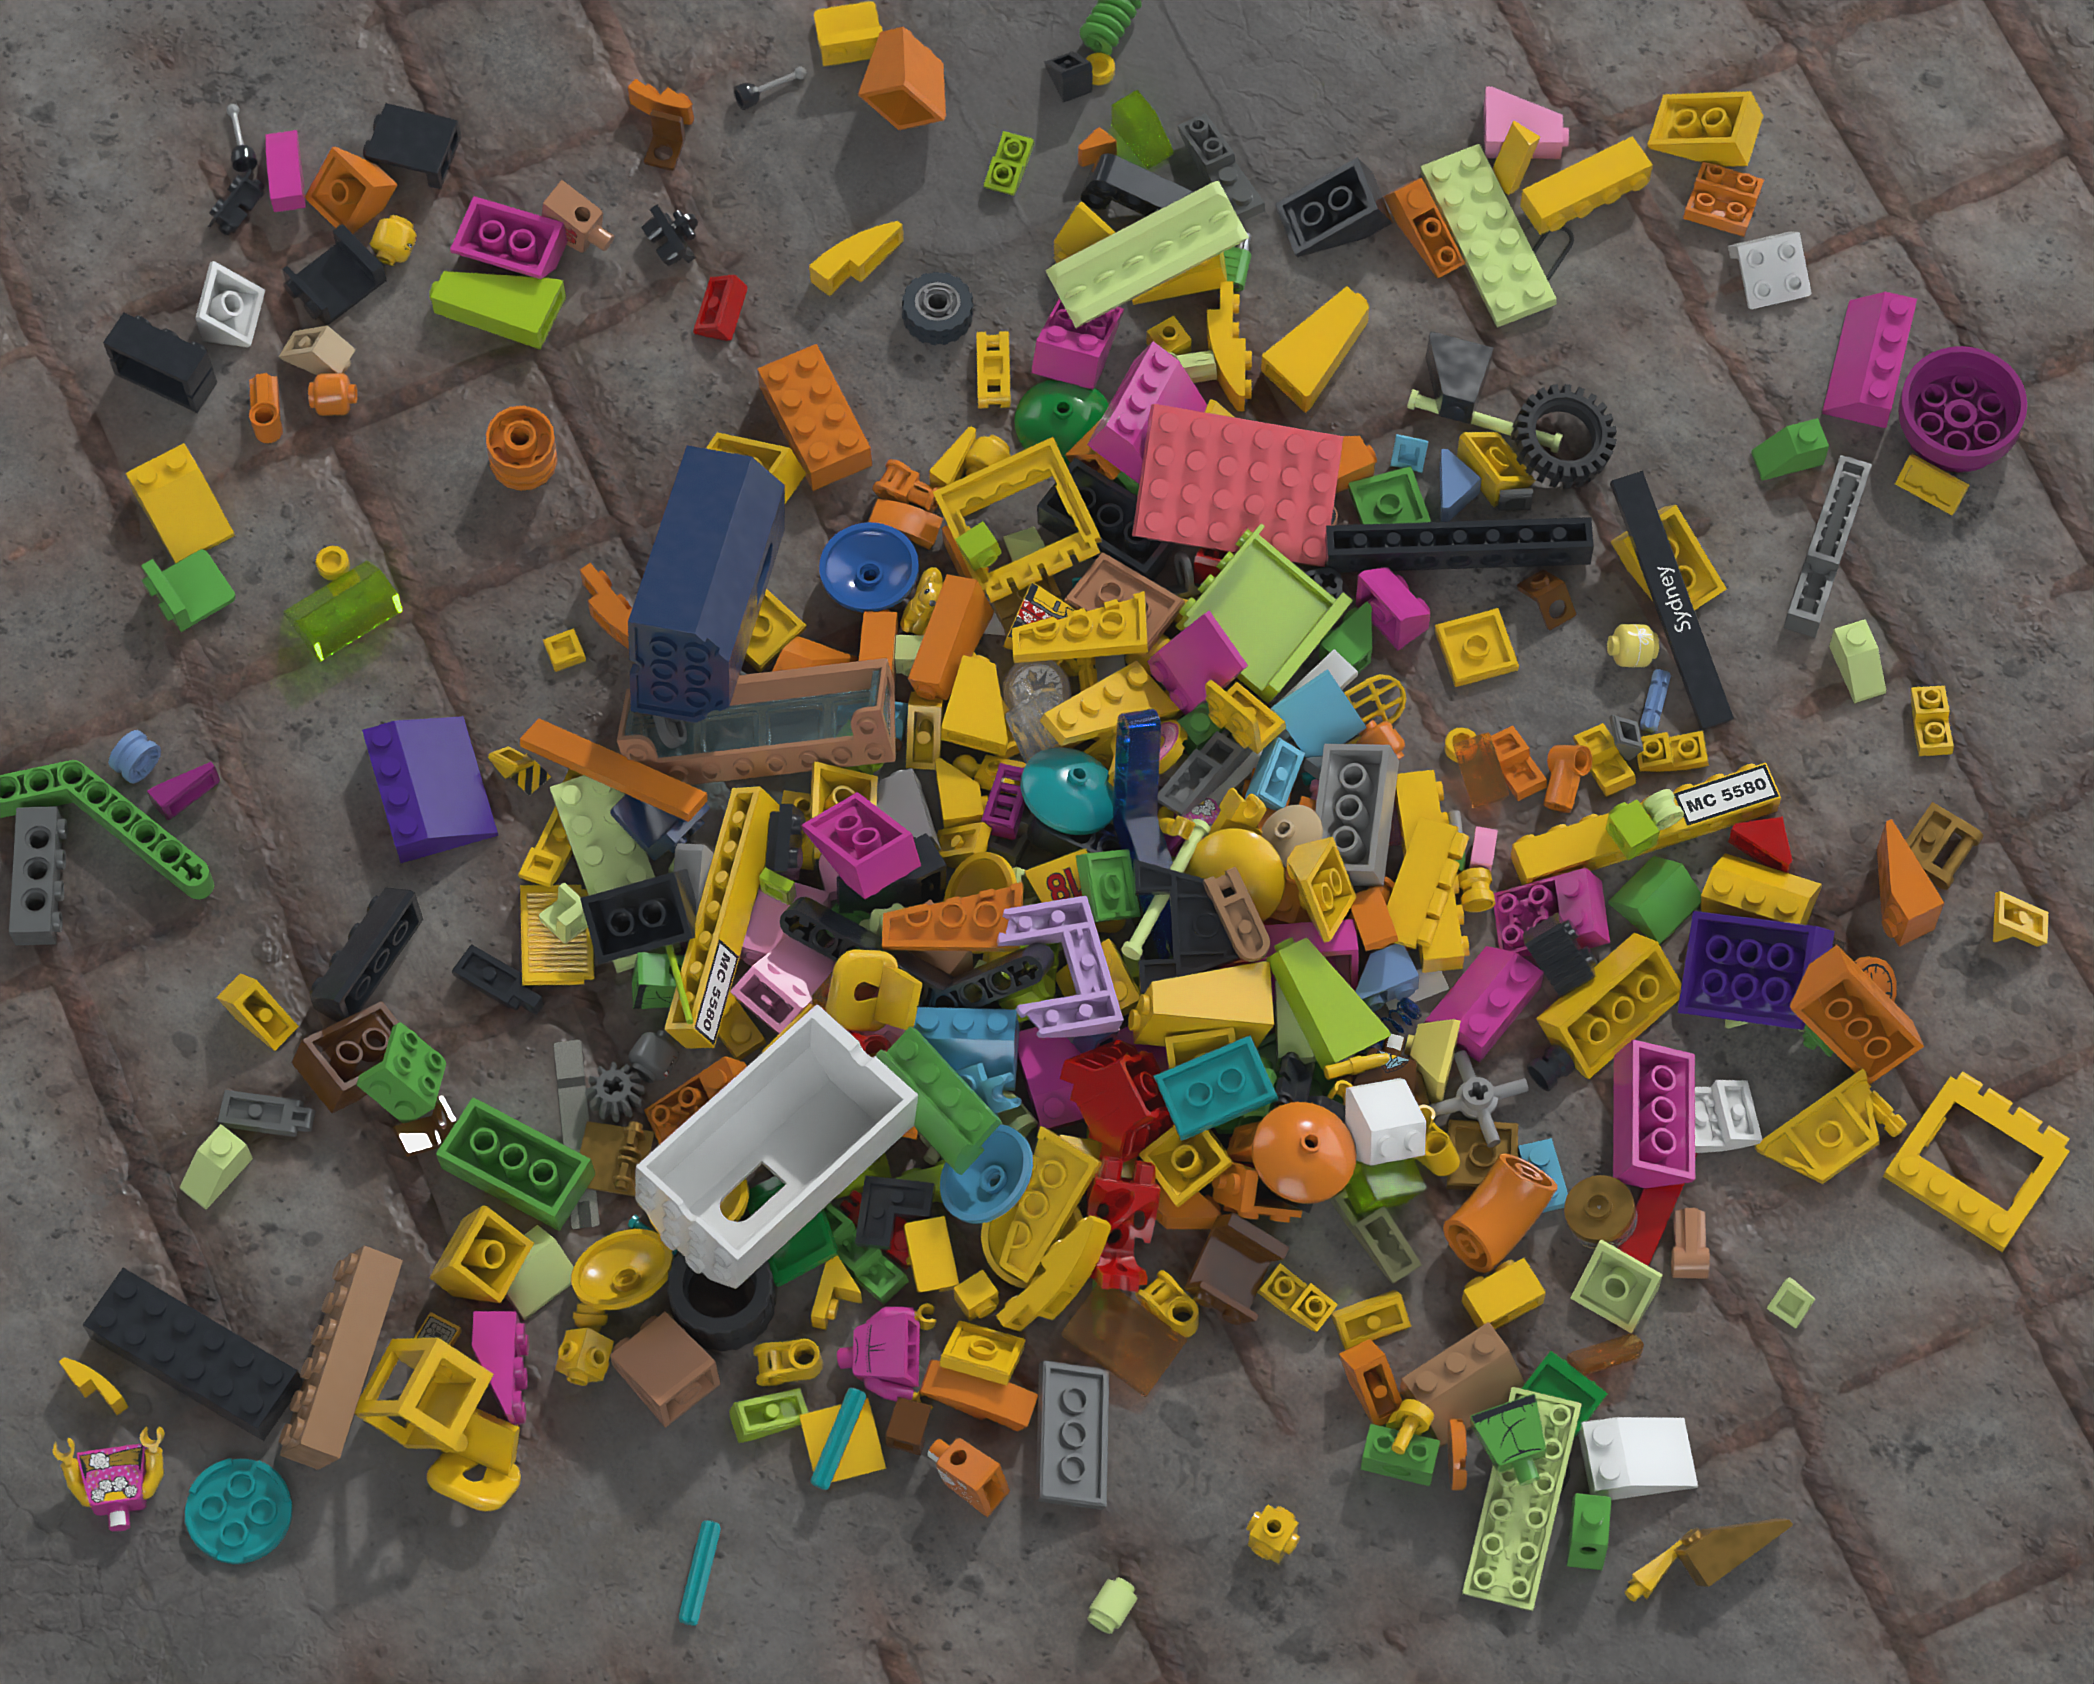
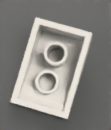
(1636, 1456)

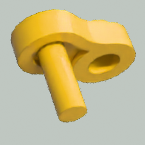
(1410, 1419)

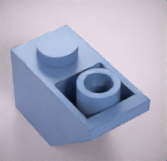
(1387, 976)

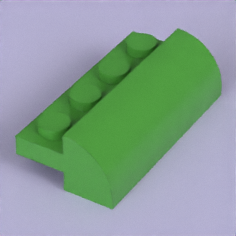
(947, 1108)

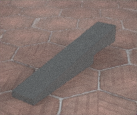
(1827, 546)

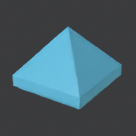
(1409, 452)

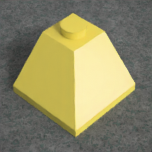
(1434, 1052)

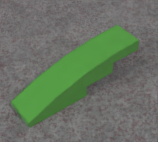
(864, 1264)

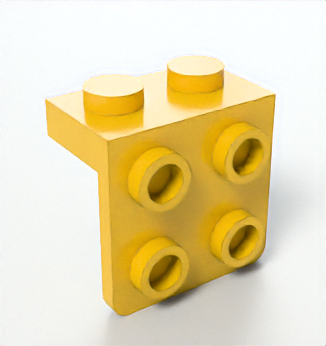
(847, 32)
(1243, 715)

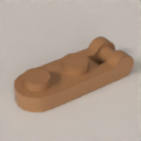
(1238, 916)

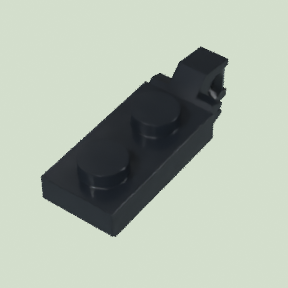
(496, 980)

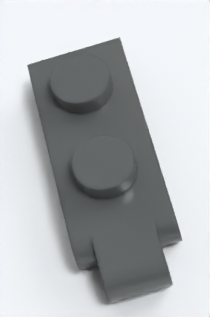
(265, 1113)

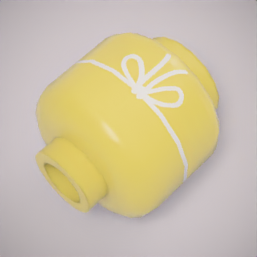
(1633, 645)

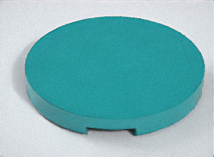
(238, 1510)

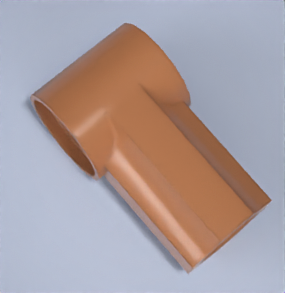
(1689, 1254)

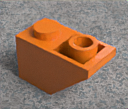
(1195, 1213)

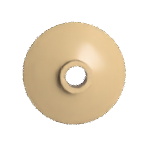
(1303, 827)

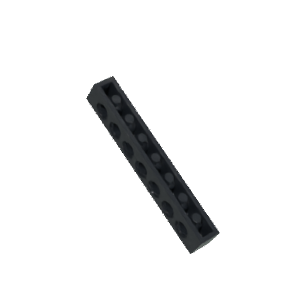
(1460, 544)

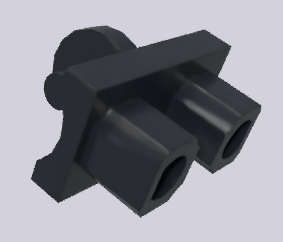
(676, 246)

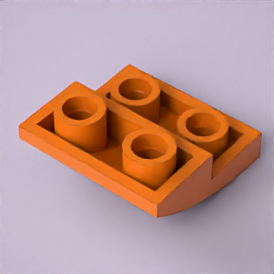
(1723, 199)

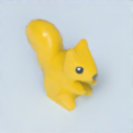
(920, 608)

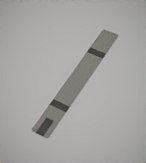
(574, 1119)

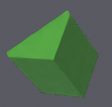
(1658, 898)

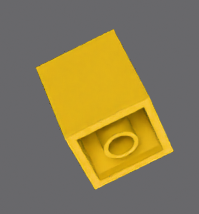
(482, 1257)

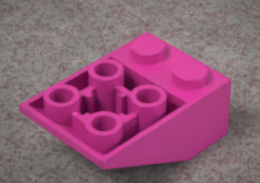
(1073, 352)
(1572, 895)
(499, 1347)

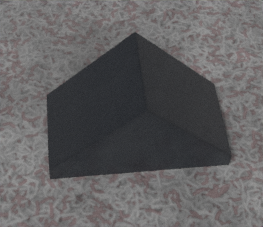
(1070, 75)

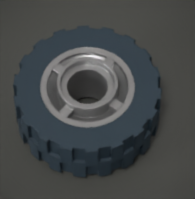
(937, 291)

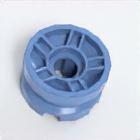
(134, 756)

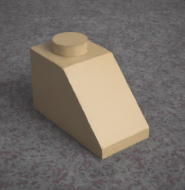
(318, 351)

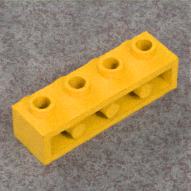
(1586, 186)

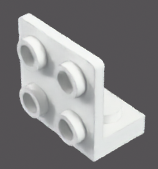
(1772, 269)

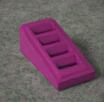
(181, 791)
(1005, 822)

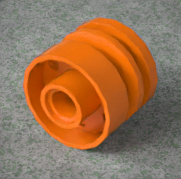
(521, 448)

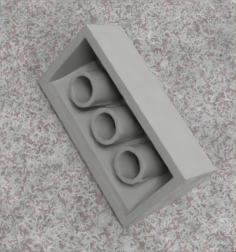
(1358, 806)

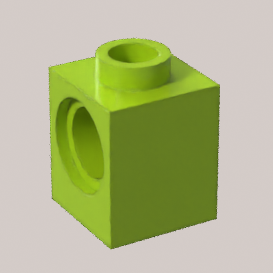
(1632, 829)

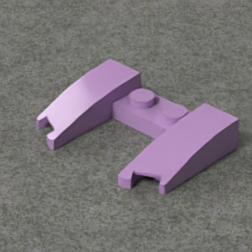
(1072, 923)

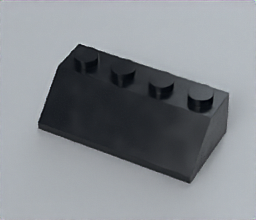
(1113, 515)
(367, 954)

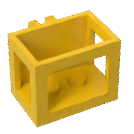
(435, 1399)

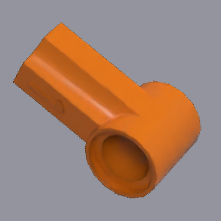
(265, 407)
(1566, 766)

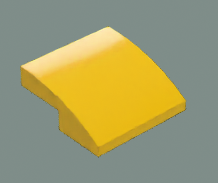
(862, 1451)

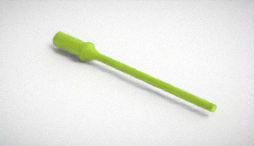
(680, 987)

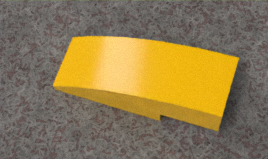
(855, 256)

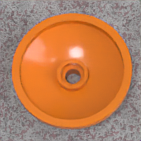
(1293, 1167)

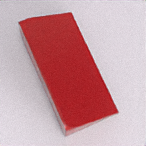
(721, 307)

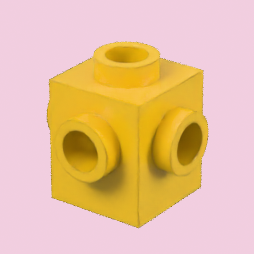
(584, 1356)
(1273, 1545)

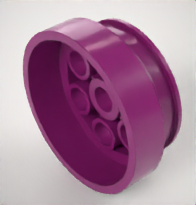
(1989, 385)

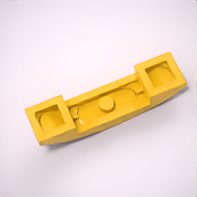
(552, 851)

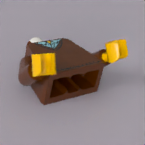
(1396, 1068)

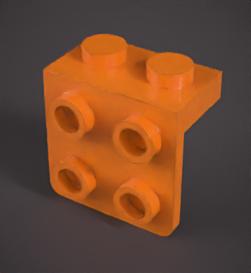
(1237, 1192)

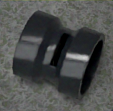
(1553, 1065)

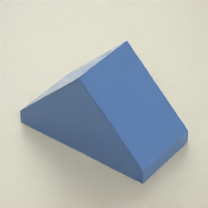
(1457, 485)

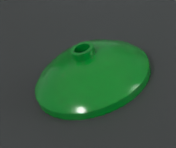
(1039, 417)

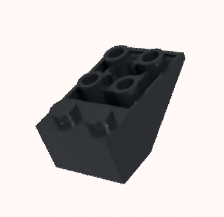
(912, 890)

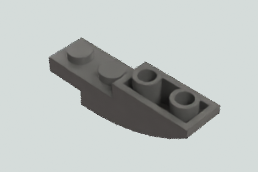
(1217, 163)

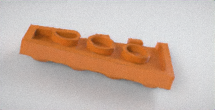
(953, 925)

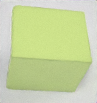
(565, 916)

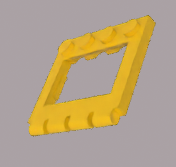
(1005, 480)
(1952, 1196)

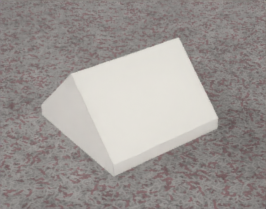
(228, 307)

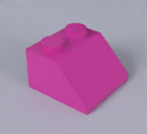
(1393, 606)

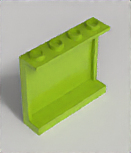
(1266, 611)

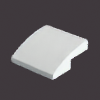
(1725, 1117)

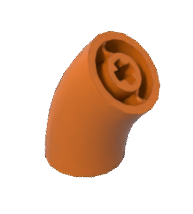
(1499, 1212)

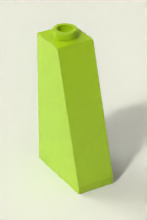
(500, 304)
(1323, 1003)

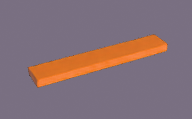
(613, 770)

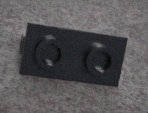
(227, 212)
(1295, 1080)

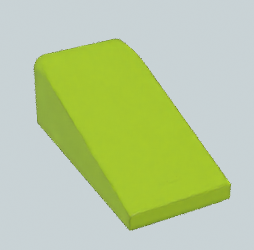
(767, 1414)

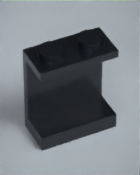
(414, 142)
(336, 278)

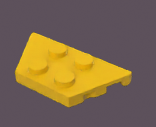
(1827, 1133)

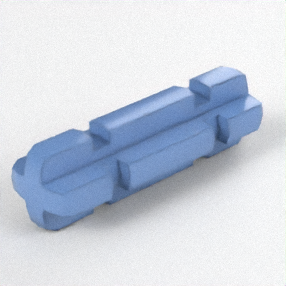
(1655, 700)

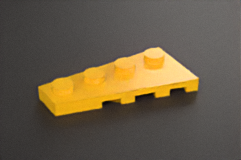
(1099, 632)
(1100, 705)
(1054, 1190)

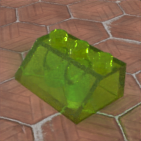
(344, 610)

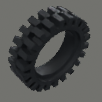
(1550, 467)

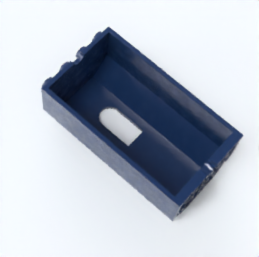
(704, 584)

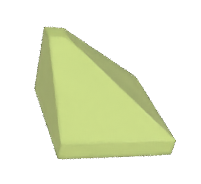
(1023, 543)
(1791, 1302)

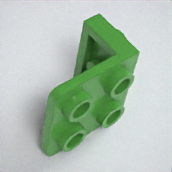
(188, 589)
(407, 1077)

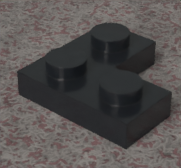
(884, 1201)

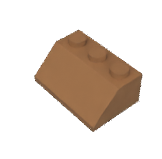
(1464, 1380)

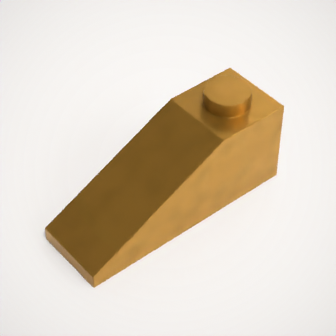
(1718, 1550)

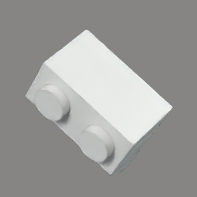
(1385, 1122)

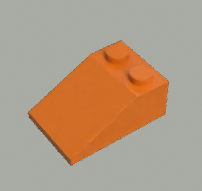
(1906, 894)

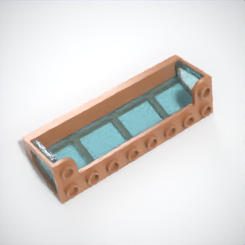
(778, 726)

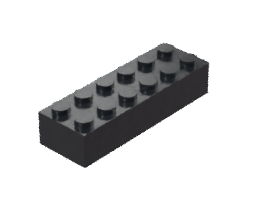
(193, 1354)

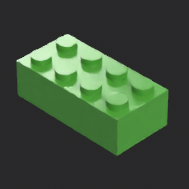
(516, 1163)

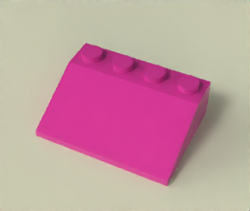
(1151, 379)

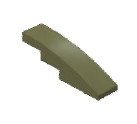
(1379, 1238)

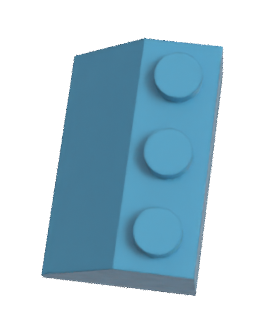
(973, 1037)

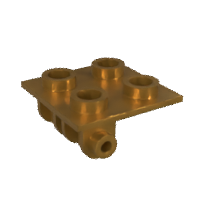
(615, 1155)

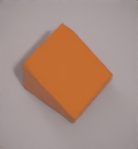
(1095, 145)

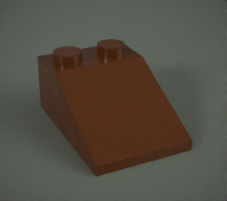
(342, 1052)

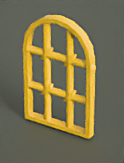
(1375, 697)

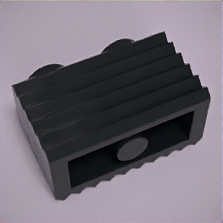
(1559, 954)

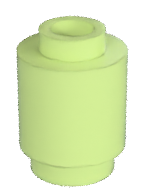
(1112, 1605)

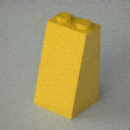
(1206, 1002)

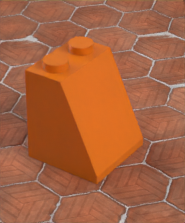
(904, 81)

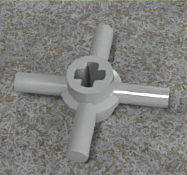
(1487, 1098)

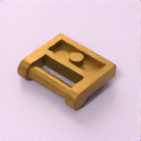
(1931, 837)

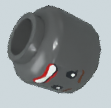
(653, 1056)

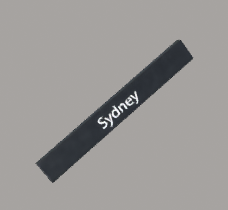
(1671, 600)

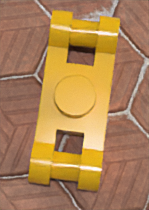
(993, 369)

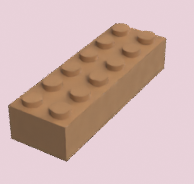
(340, 1357)

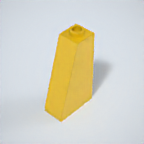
(1316, 347)

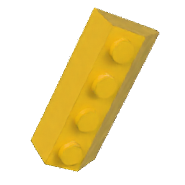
(1615, 1007)

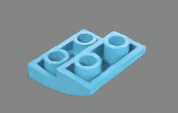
(1319, 715)

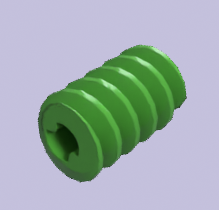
(1108, 24)

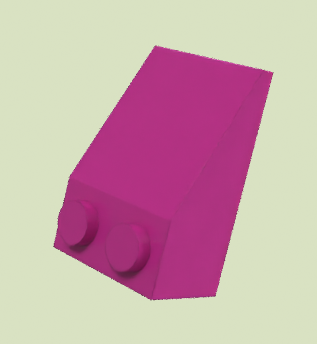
(1194, 658)
(863, 844)
(1041, 1067)

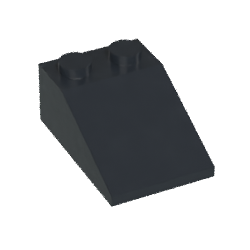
(1334, 210)

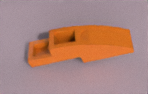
(605, 606)

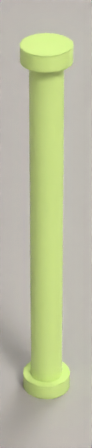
(1485, 421)
(1133, 948)

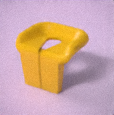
(896, 998)
(491, 1444)

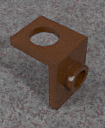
(668, 132)
(1545, 590)
(427, 1132)

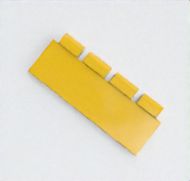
(1421, 874)

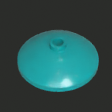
(1068, 790)

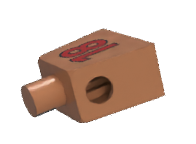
(580, 218)

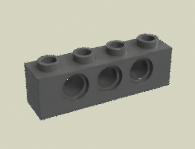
(32, 827)

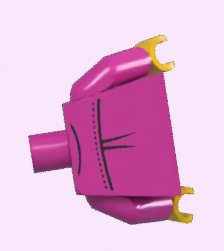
(888, 1351)

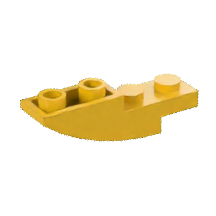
(1228, 348)
(1067, 1270)

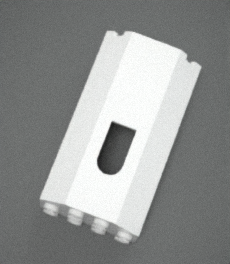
(805, 1111)

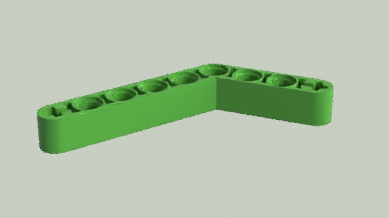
(107, 814)

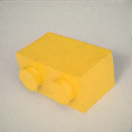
(1503, 1294)

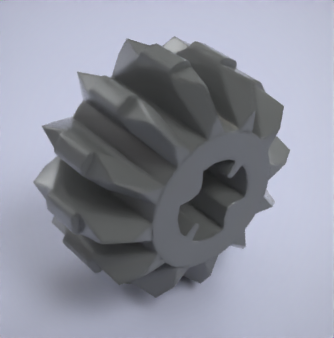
(619, 1101)

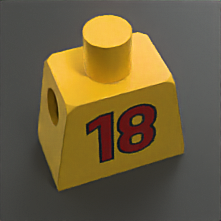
(1056, 878)

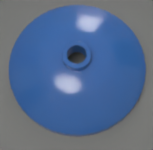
(866, 552)

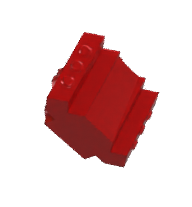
(1118, 1097)

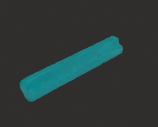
(838, 1438)
(699, 1573)

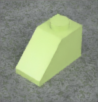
(1858, 660)
(215, 1166)

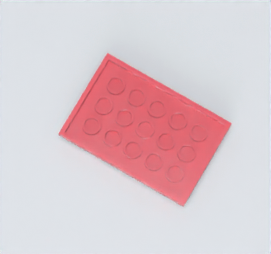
(1222, 474)

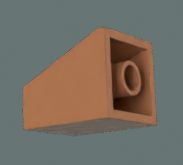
(665, 1368)

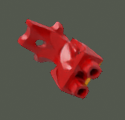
(1124, 1198)

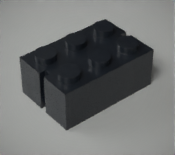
(160, 361)

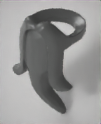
(1185, 586)

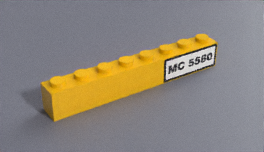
(1706, 809)
(722, 917)

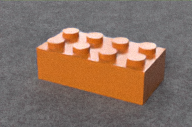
(814, 417)

